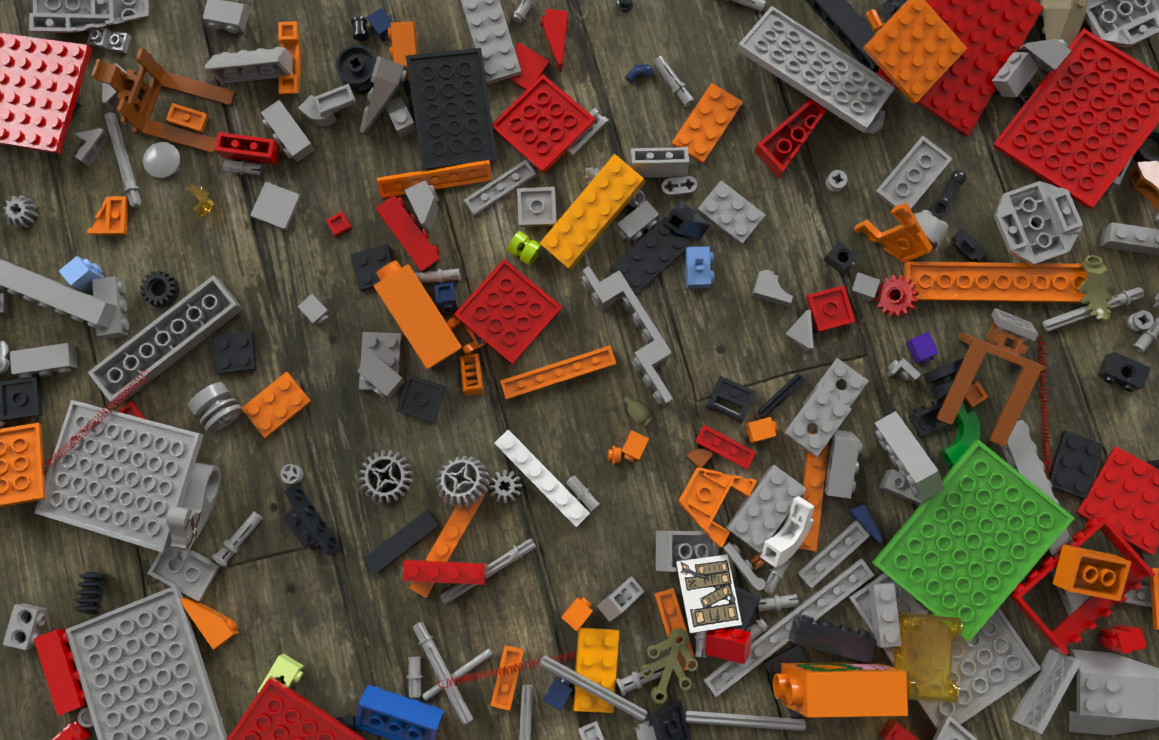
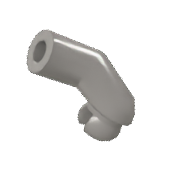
(877, 124)

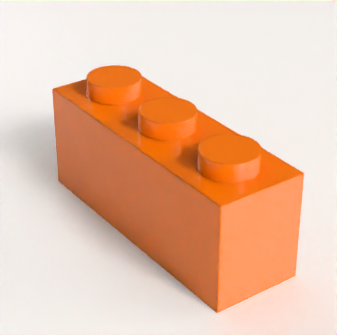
(403, 41)

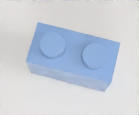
(80, 273)

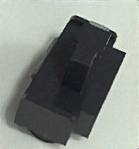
(968, 246)

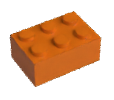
(1091, 572)

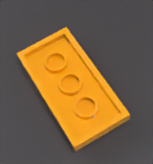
(598, 662)

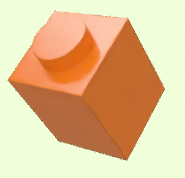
(761, 429)
(634, 446)

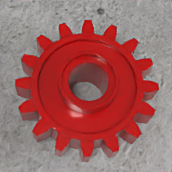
(904, 303)

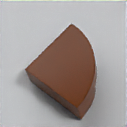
(699, 457)

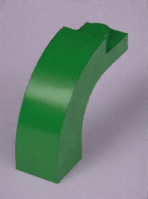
(967, 433)

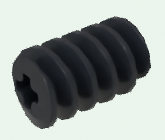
(89, 593)

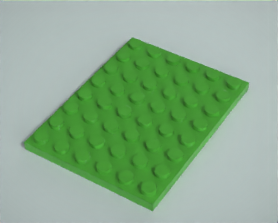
(973, 539)

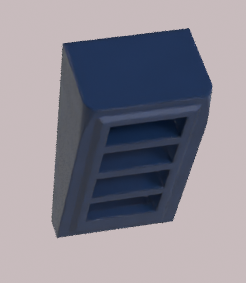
(862, 516)

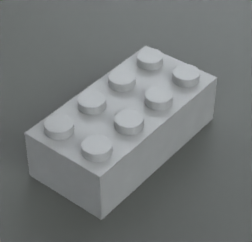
(908, 456)
(765, 508)

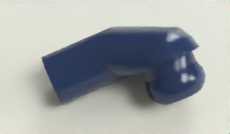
(639, 70)

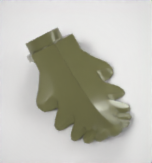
(1096, 288)

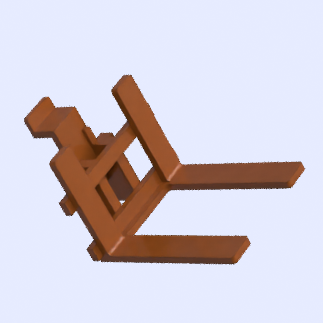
(139, 112)
(970, 367)

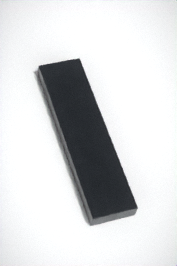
(401, 541)

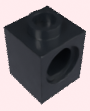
(832, 259)

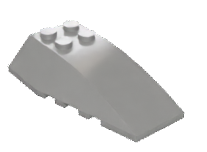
(82, 15)
(1114, 694)

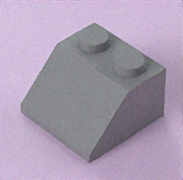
(1047, 53)
(424, 203)

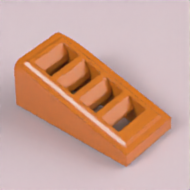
(468, 388)

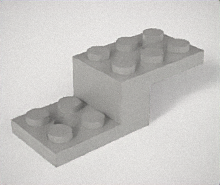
(826, 407)

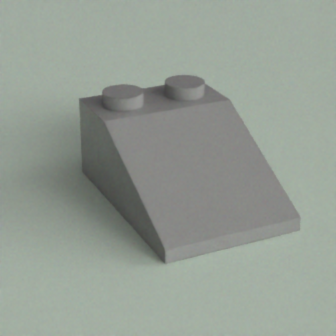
(682, 546)

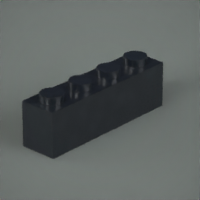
(832, 639)

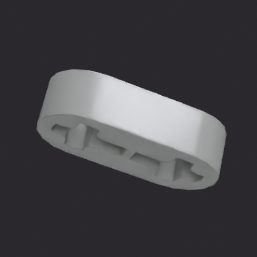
(679, 191)

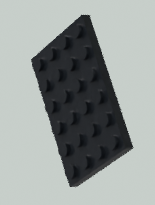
(451, 108)

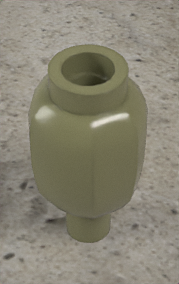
(638, 411)

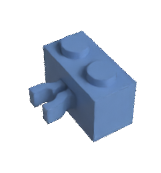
(698, 267)

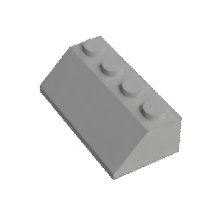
(250, 65)

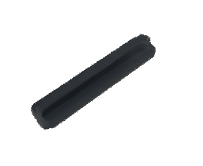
(780, 396)

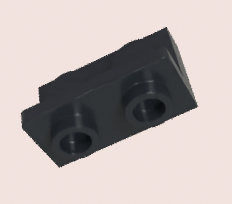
(926, 419)

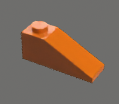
(212, 624)

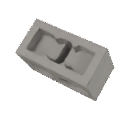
(19, 623)

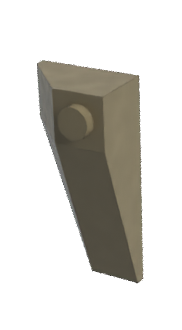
(1063, 19)

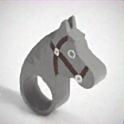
(199, 500)

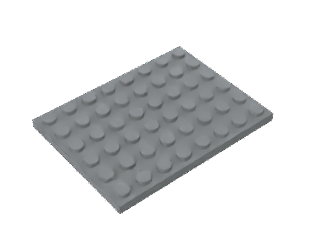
(119, 475)
(982, 668)
(145, 673)

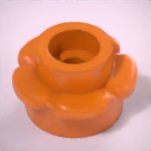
(614, 455)

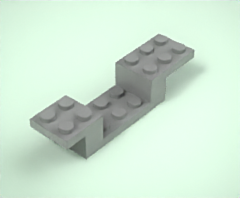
(653, 354)

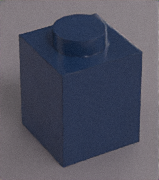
(380, 23)
(558, 693)

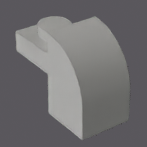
(310, 111)

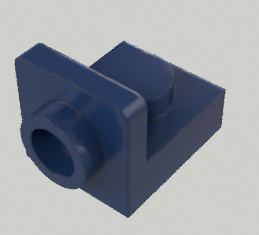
(446, 298)

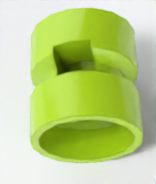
(530, 251)

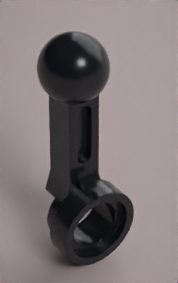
(957, 178)

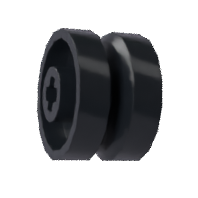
(356, 67)
(946, 376)

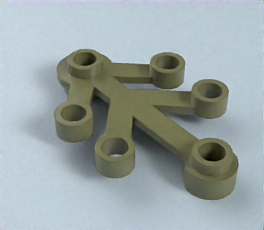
(670, 662)

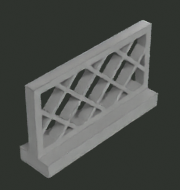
(1046, 691)

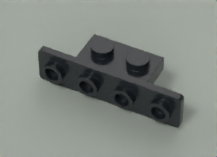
(307, 522)

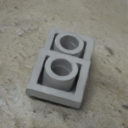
(108, 40)

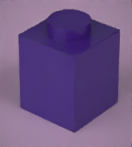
(922, 348)

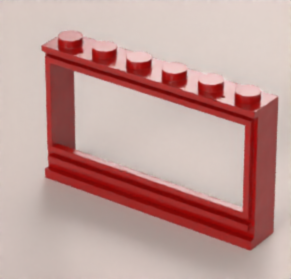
(1094, 607)

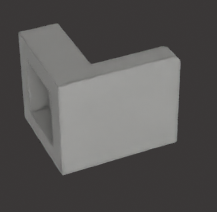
(865, 285)

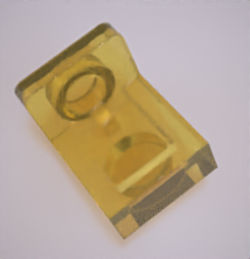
(205, 204)

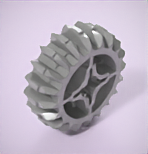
(389, 468)
(466, 491)

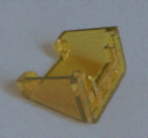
(928, 655)

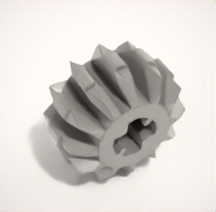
(20, 211)
(507, 480)

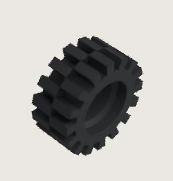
(151, 281)

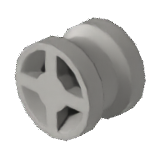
(832, 182)
(1136, 324)
(288, 472)

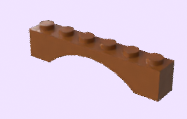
(1145, 180)

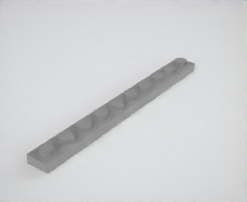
(779, 633)

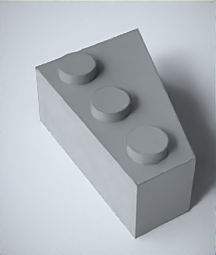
(842, 464)

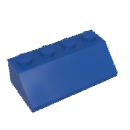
(397, 716)

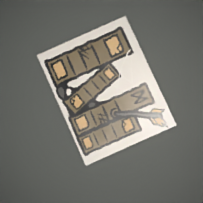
(708, 593)

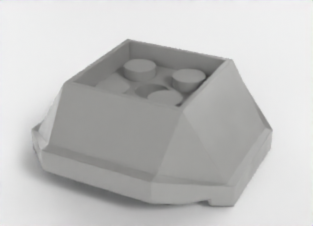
(1123, 28)
(1050, 210)

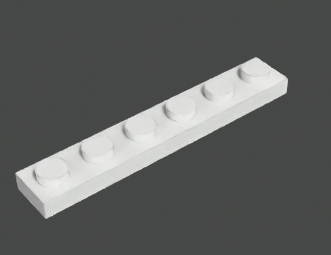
(542, 478)

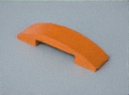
(289, 38)

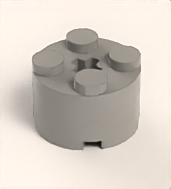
(933, 228)

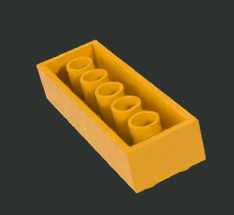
(593, 212)

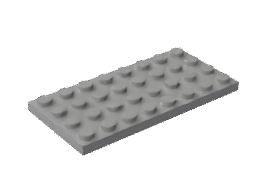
(816, 68)

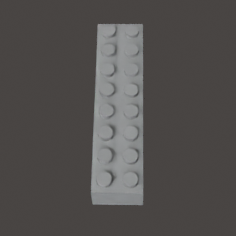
(166, 339)

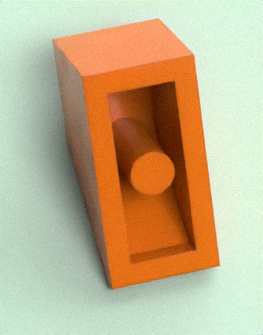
(577, 613)

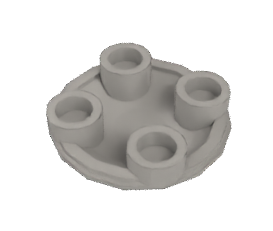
(161, 160)

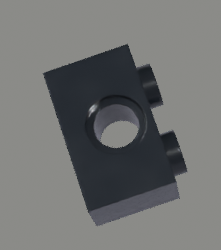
(1135, 372)

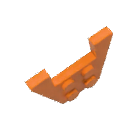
(903, 241)
(705, 495)

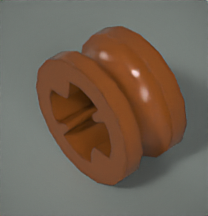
(757, 561)

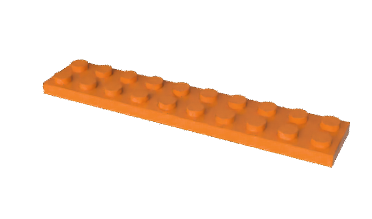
(996, 281)

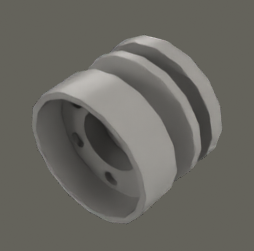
(215, 407)

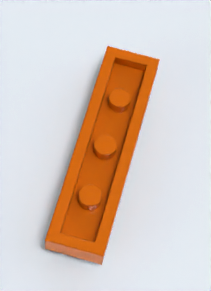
(672, 619)

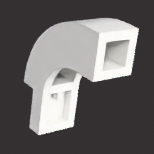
(791, 536)

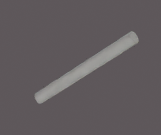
(460, 672)

